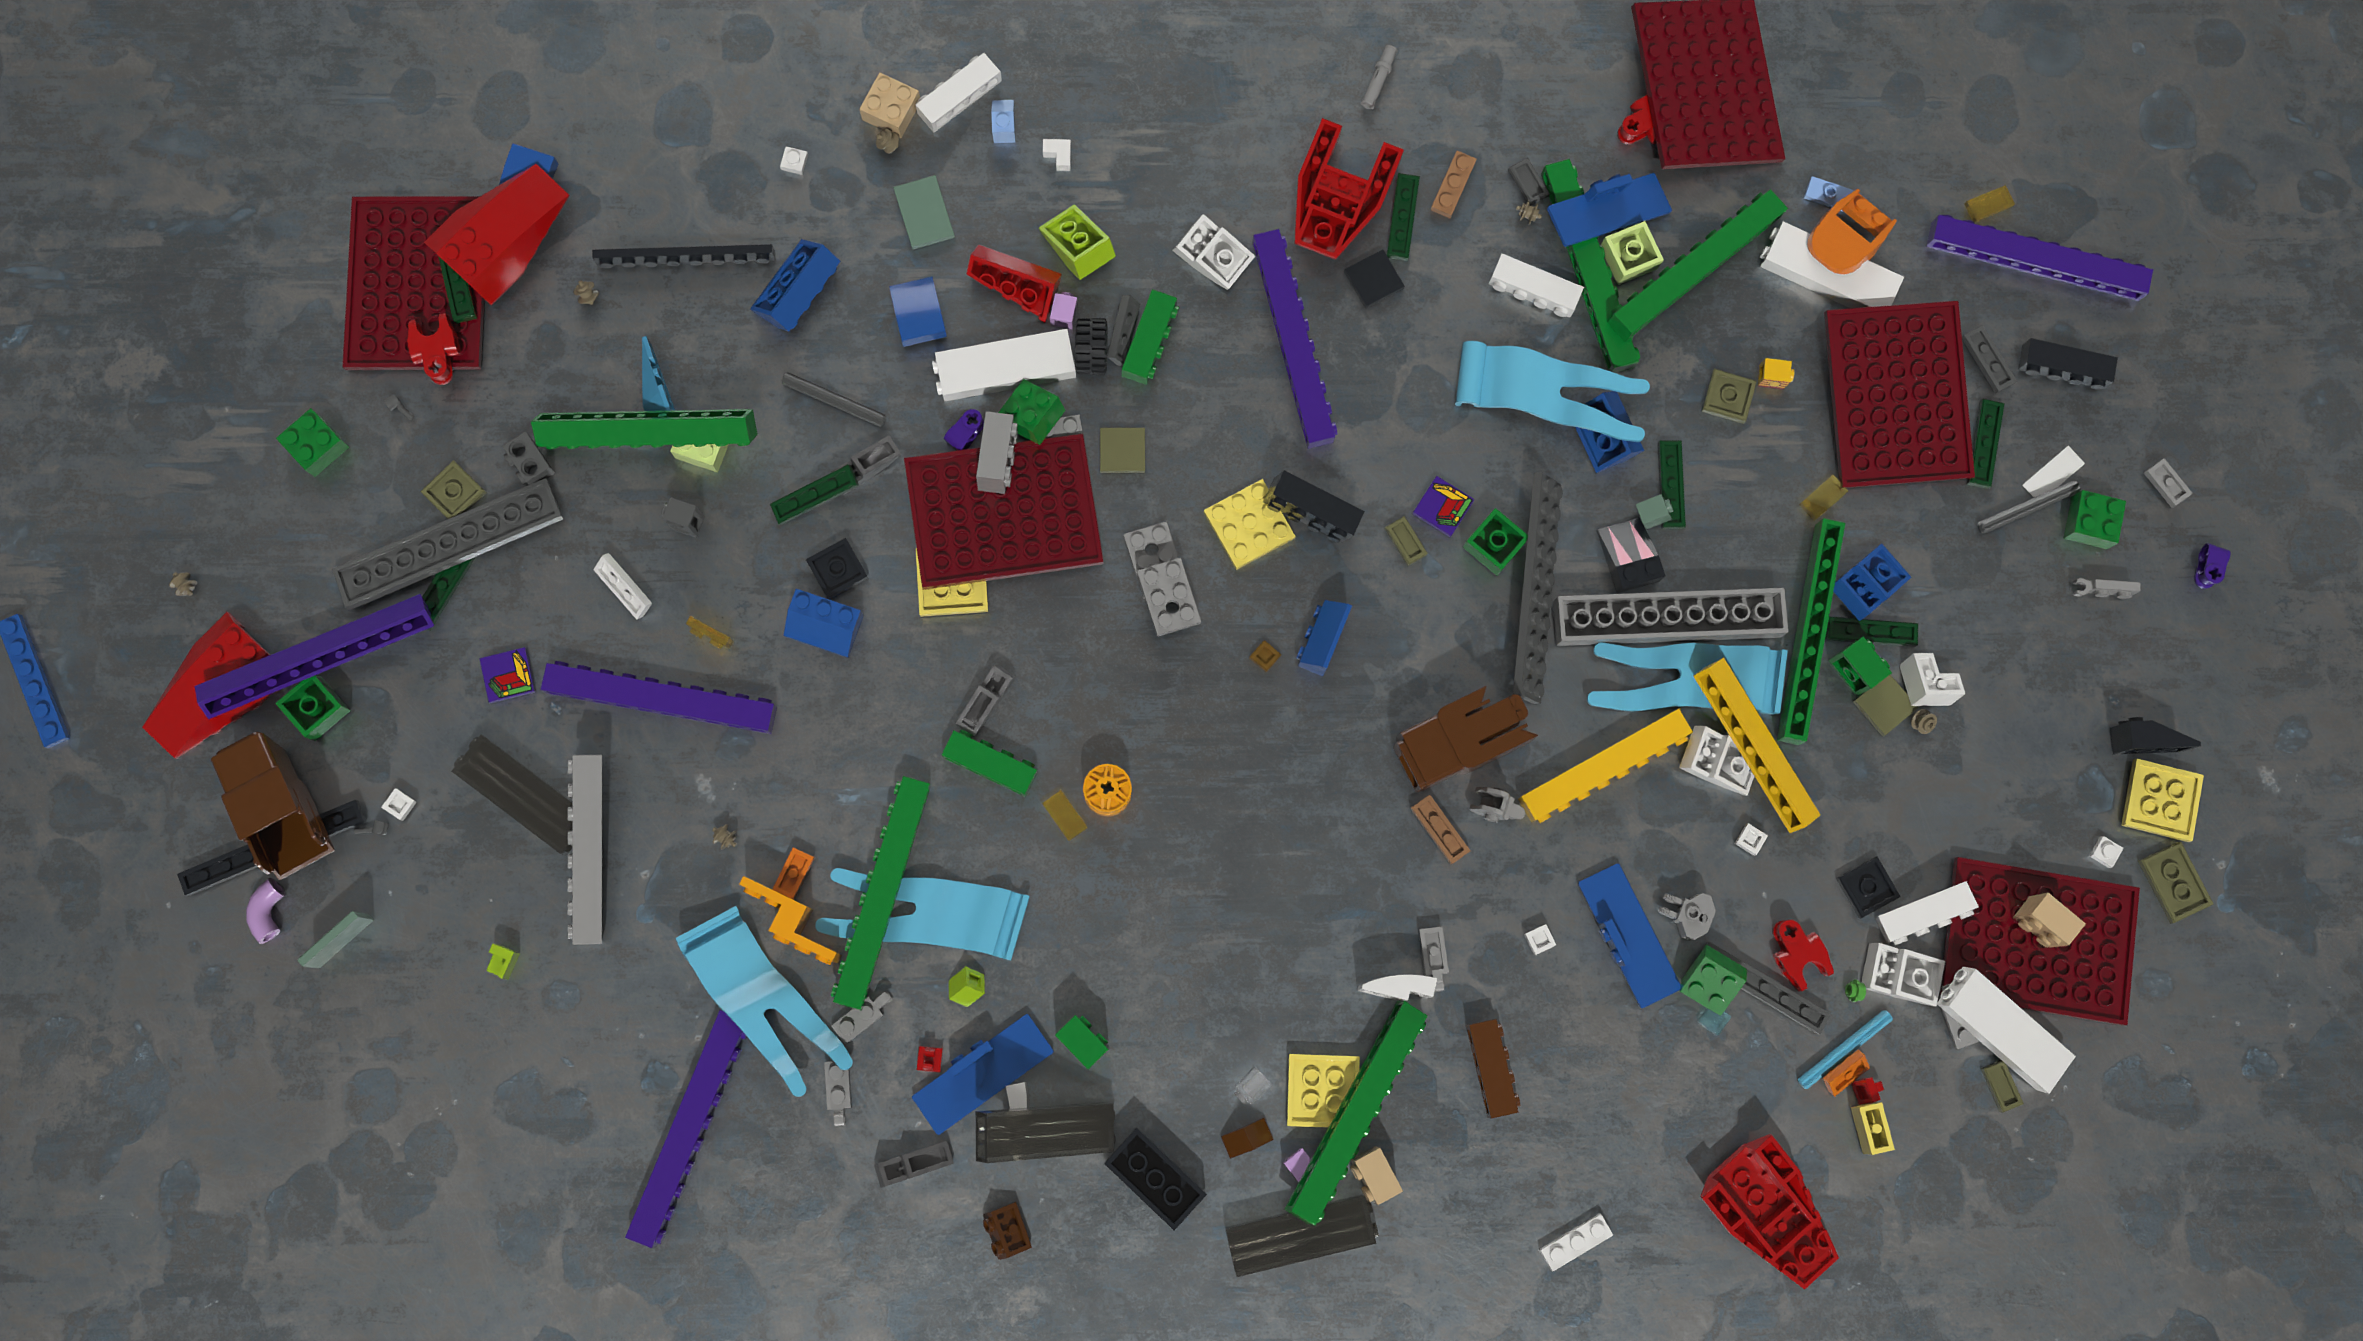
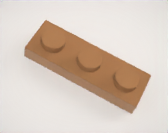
(1453, 184)
(1440, 829)

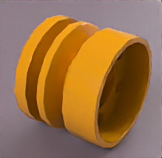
(1110, 803)

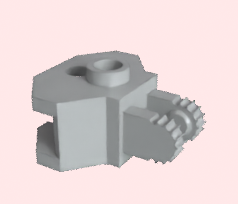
(1497, 805)
(1688, 914)

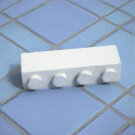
(958, 92)
(1536, 286)
(1927, 912)

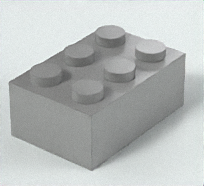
(996, 452)

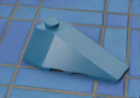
(654, 389)

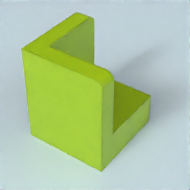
(502, 961)
(966, 986)

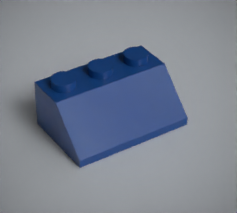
(1603, 449)
(822, 623)
(1323, 636)

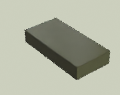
(1406, 541)
(2002, 1086)

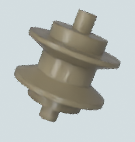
(887, 140)
(1529, 212)
(586, 293)
(182, 583)
(1924, 721)
(724, 837)

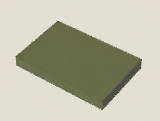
(2175, 882)

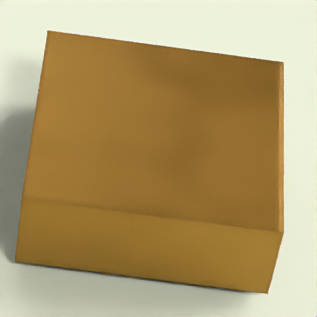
(1265, 656)

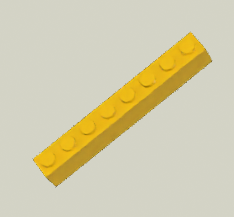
(1757, 745)
(1605, 765)

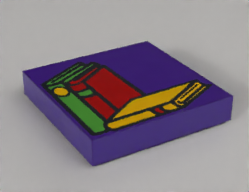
(1443, 506)
(507, 675)

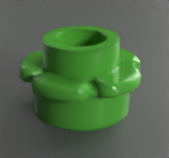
(1855, 991)

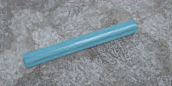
(1845, 1049)

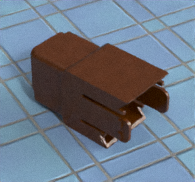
(1452, 738)
(270, 806)

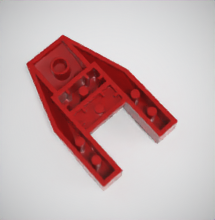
(1334, 203)

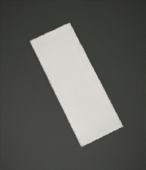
(2054, 472)

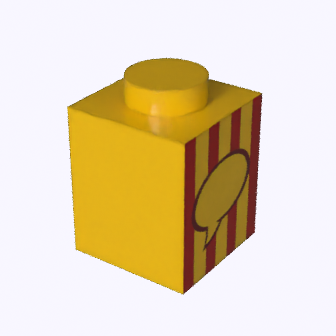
(1775, 373)

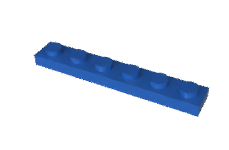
(33, 681)

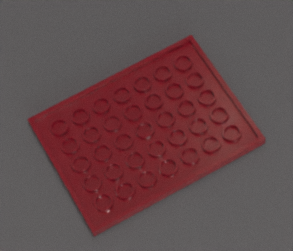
(1707, 83)
(400, 280)
(1899, 394)
(980, 536)
(2074, 980)

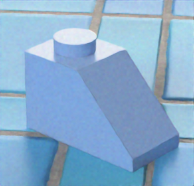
(1003, 121)

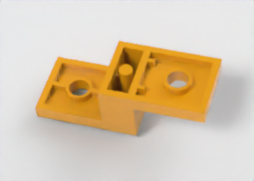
(790, 921)

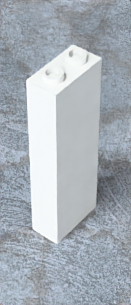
(1791, 259)
(1004, 365)
(2005, 1029)

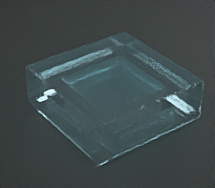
(1713, 1021)

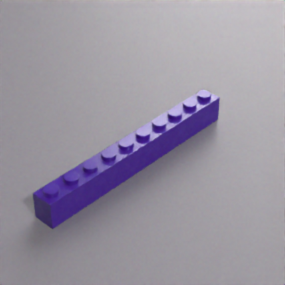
(2039, 257)
(1293, 339)
(313, 656)
(659, 698)
(686, 1133)

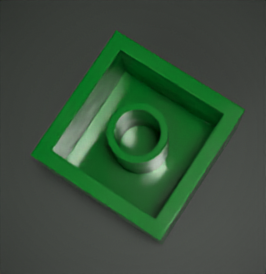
(1033, 411)
(312, 442)
(2094, 519)
(1496, 541)
(1860, 666)
(313, 707)
(1713, 980)
(1082, 1042)

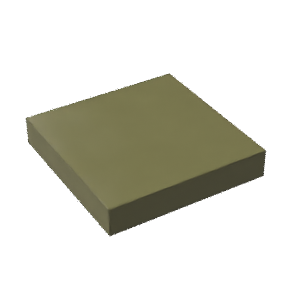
(1729, 396)
(1122, 450)
(453, 491)
(1885, 705)

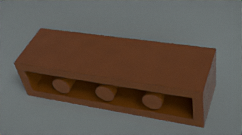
(1492, 1068)

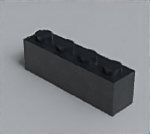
(2068, 364)

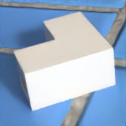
(1060, 150)

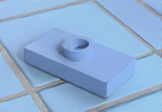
(1825, 192)

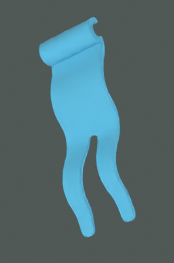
(1532, 383)
(1755, 667)
(945, 914)
(748, 985)

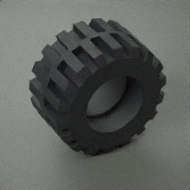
(1091, 346)

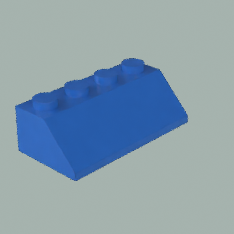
(796, 284)

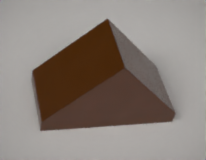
(1247, 1138)

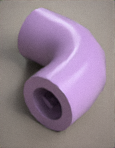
(259, 910)

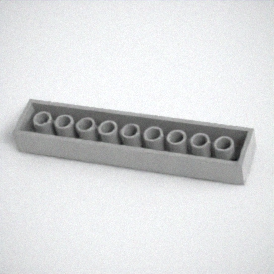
(1670, 616)

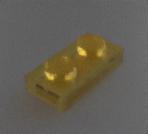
(717, 638)

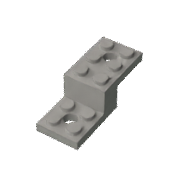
(1162, 579)

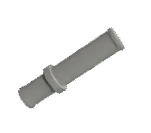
(1382, 68)

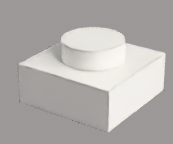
(794, 160)
(399, 804)
(1751, 839)
(2106, 852)
(1540, 939)

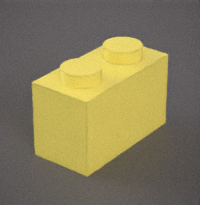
(1872, 1128)

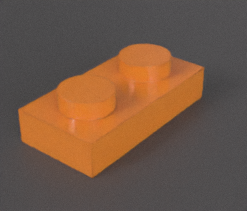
(793, 873)
(1846, 1072)

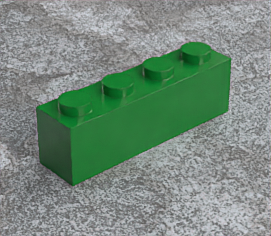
(1149, 337)
(989, 763)

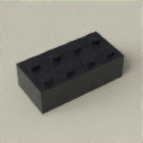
(1313, 507)
(1155, 1178)

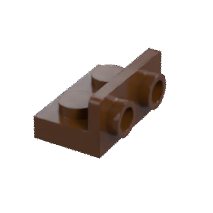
(1006, 1231)

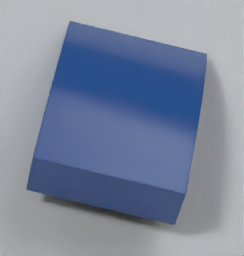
(522, 158)
(917, 311)
(1870, 582)

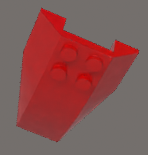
(500, 231)
(177, 718)
(1770, 1210)

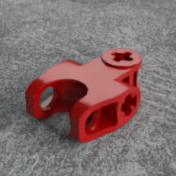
(1637, 124)
(435, 349)
(1797, 951)

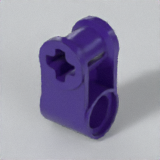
(962, 432)
(2211, 565)

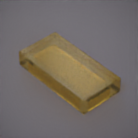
(1989, 203)
(1823, 498)
(1064, 815)

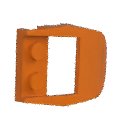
(1838, 244)

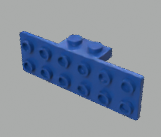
(1609, 208)
(1629, 935)
(982, 1073)

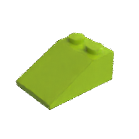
(1078, 241)

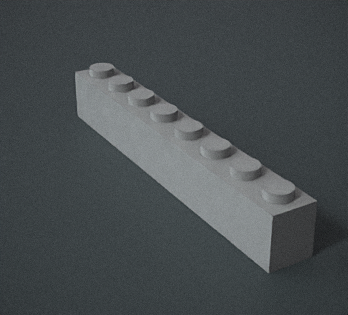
(586, 849)

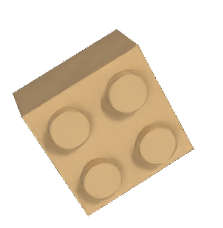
(889, 104)
(2049, 920)
(1375, 1175)

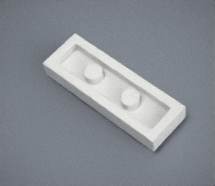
(622, 586)
(1576, 1242)

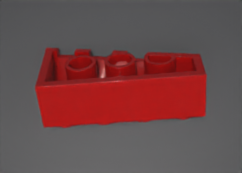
(1016, 279)

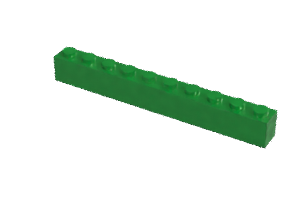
(1697, 265)
(1592, 274)
(645, 428)
(1811, 632)
(881, 894)
(1356, 1113)

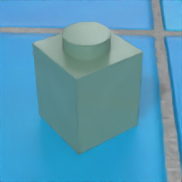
(1655, 511)

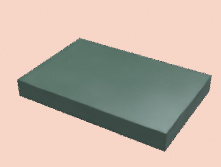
(924, 212)
(335, 939)

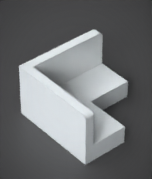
(1927, 685)

